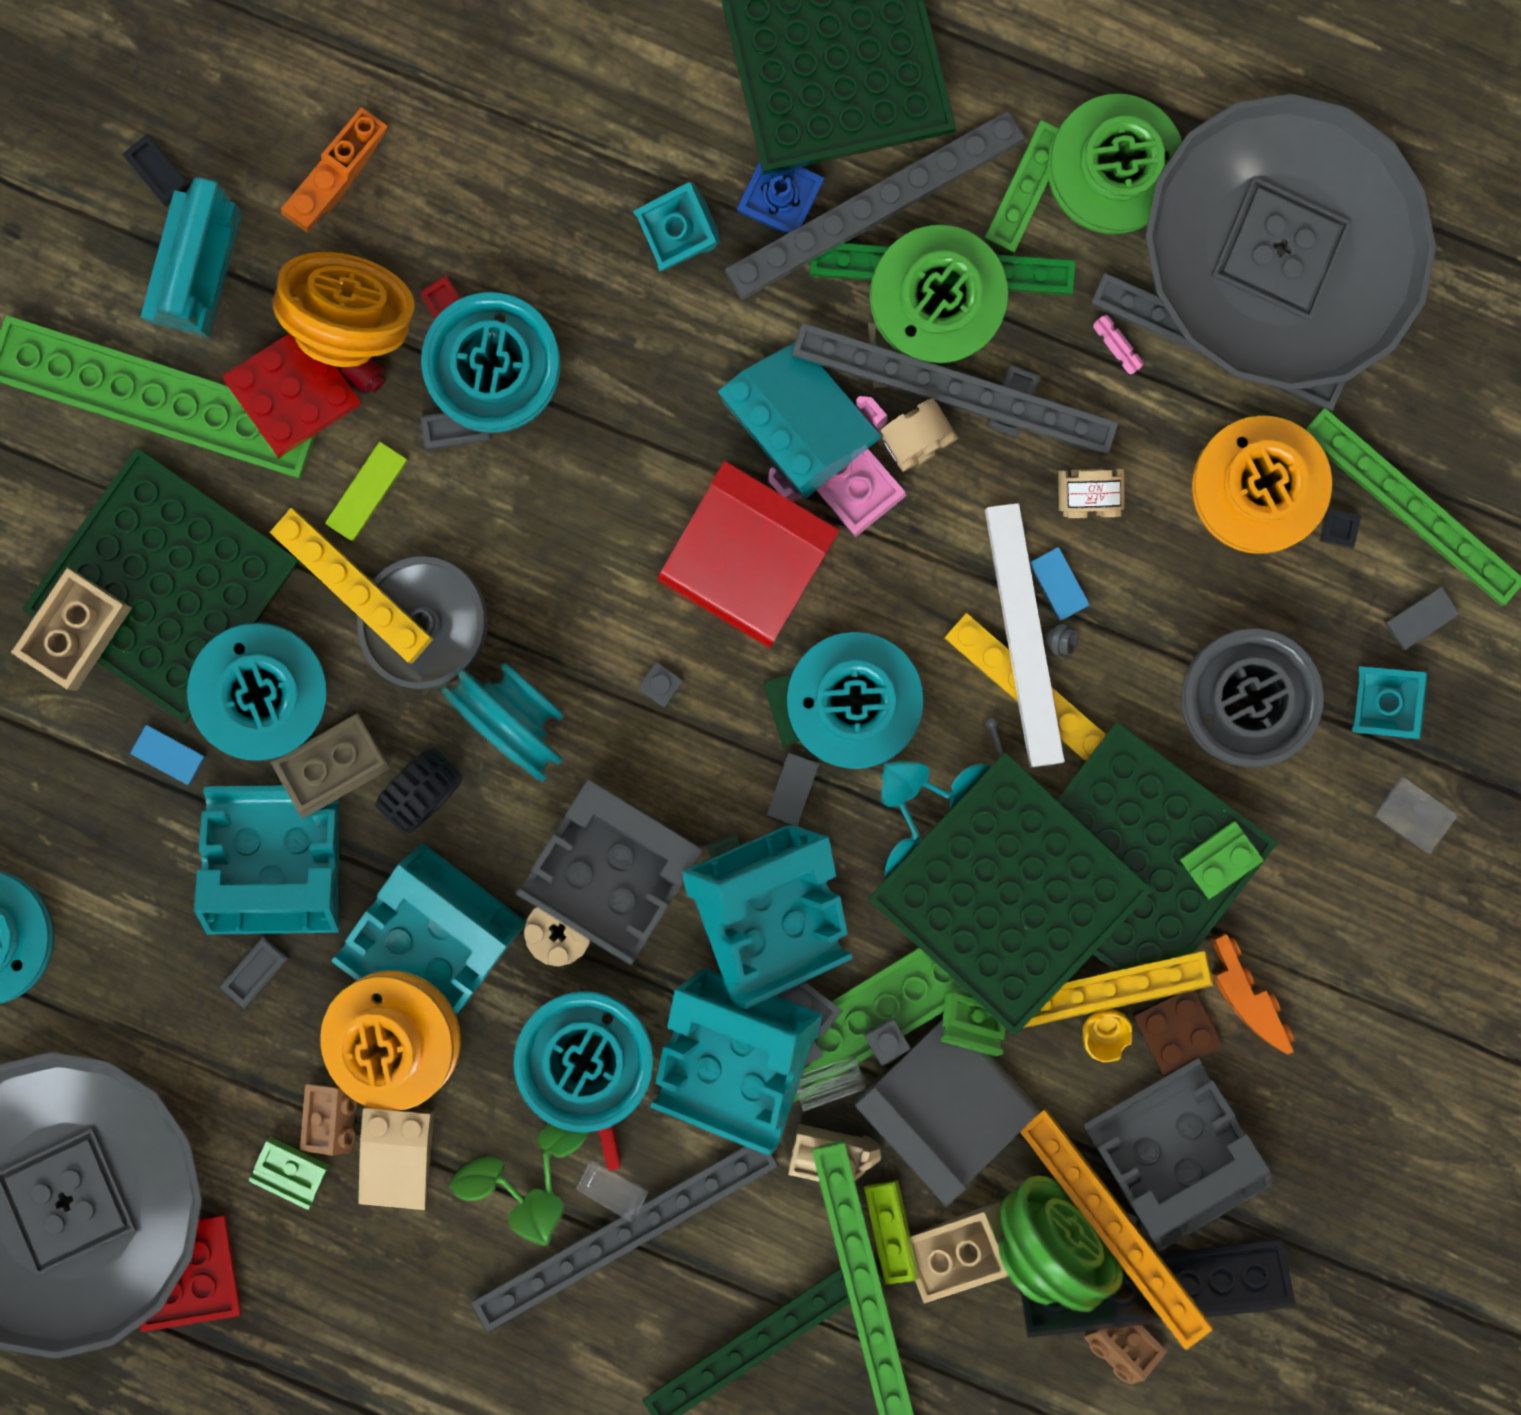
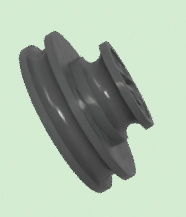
(1289, 709)

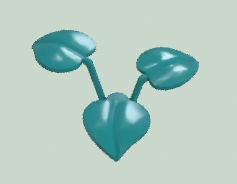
(903, 783)

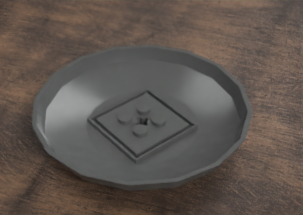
(1333, 197)
(114, 1257)

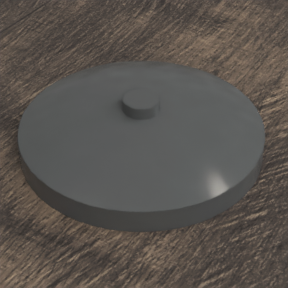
(445, 606)

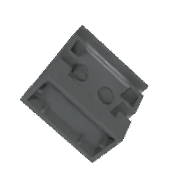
(609, 872)
(946, 1111)
(1179, 1155)

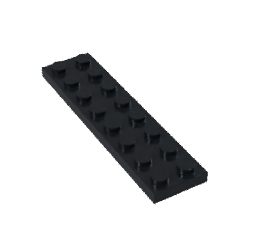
(1216, 1278)

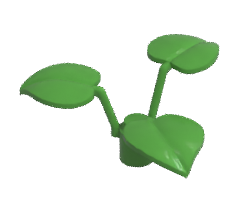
(539, 1209)

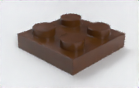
(1177, 1031)

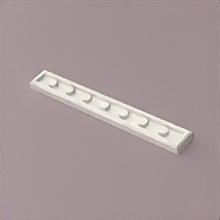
(1024, 635)

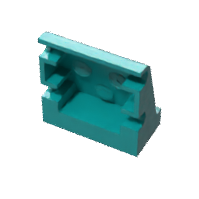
(192, 259)
(266, 864)
(770, 912)
(432, 926)
(732, 1064)

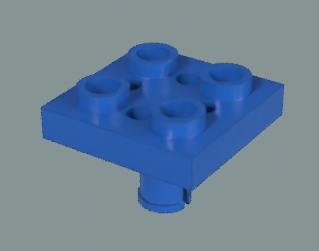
(803, 187)

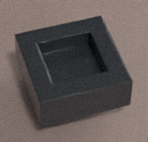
(1340, 528)

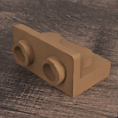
(327, 1120)
(1128, 1350)

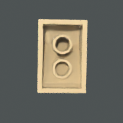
(395, 1157)
(959, 1253)

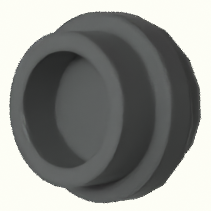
(1062, 640)

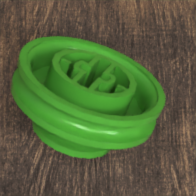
(1103, 194)
(896, 302)
(1054, 1249)

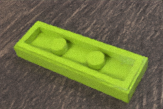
(366, 492)
(891, 1232)

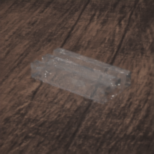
(834, 1094)

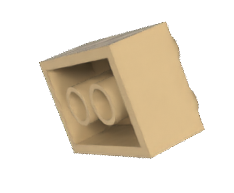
(71, 630)

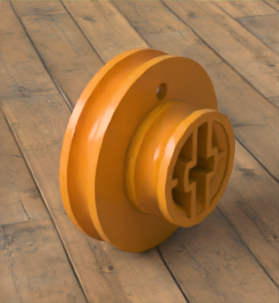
(343, 307)
(1276, 517)
(394, 1048)

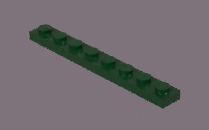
(751, 1346)

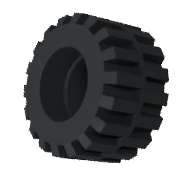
(418, 790)

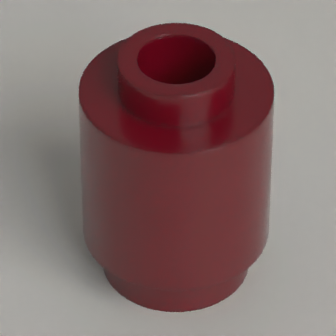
(366, 376)

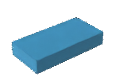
(1059, 584)
(168, 755)

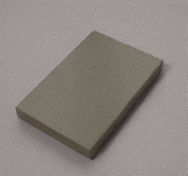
(330, 765)

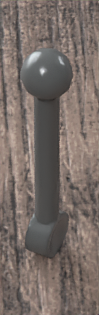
(992, 723)

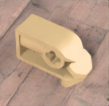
(862, 1152)

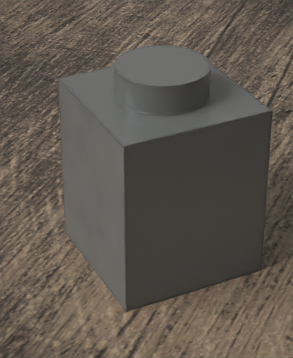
(886, 1041)

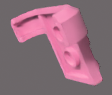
(861, 489)

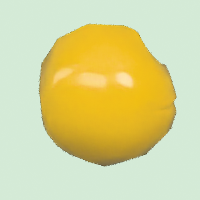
(1107, 1035)

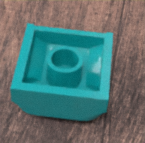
(678, 226)
(1390, 702)

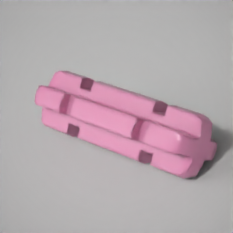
(1118, 344)

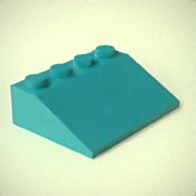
(798, 418)

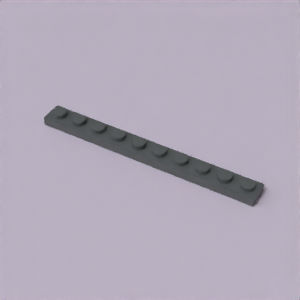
(874, 205)
(954, 389)
(621, 1236)

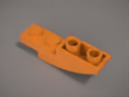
(336, 170)
(1254, 1008)

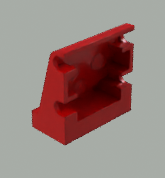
(747, 555)

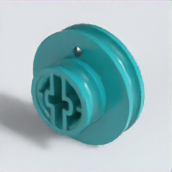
(466, 338)
(267, 649)
(855, 656)
(509, 716)
(24, 936)
(579, 1104)

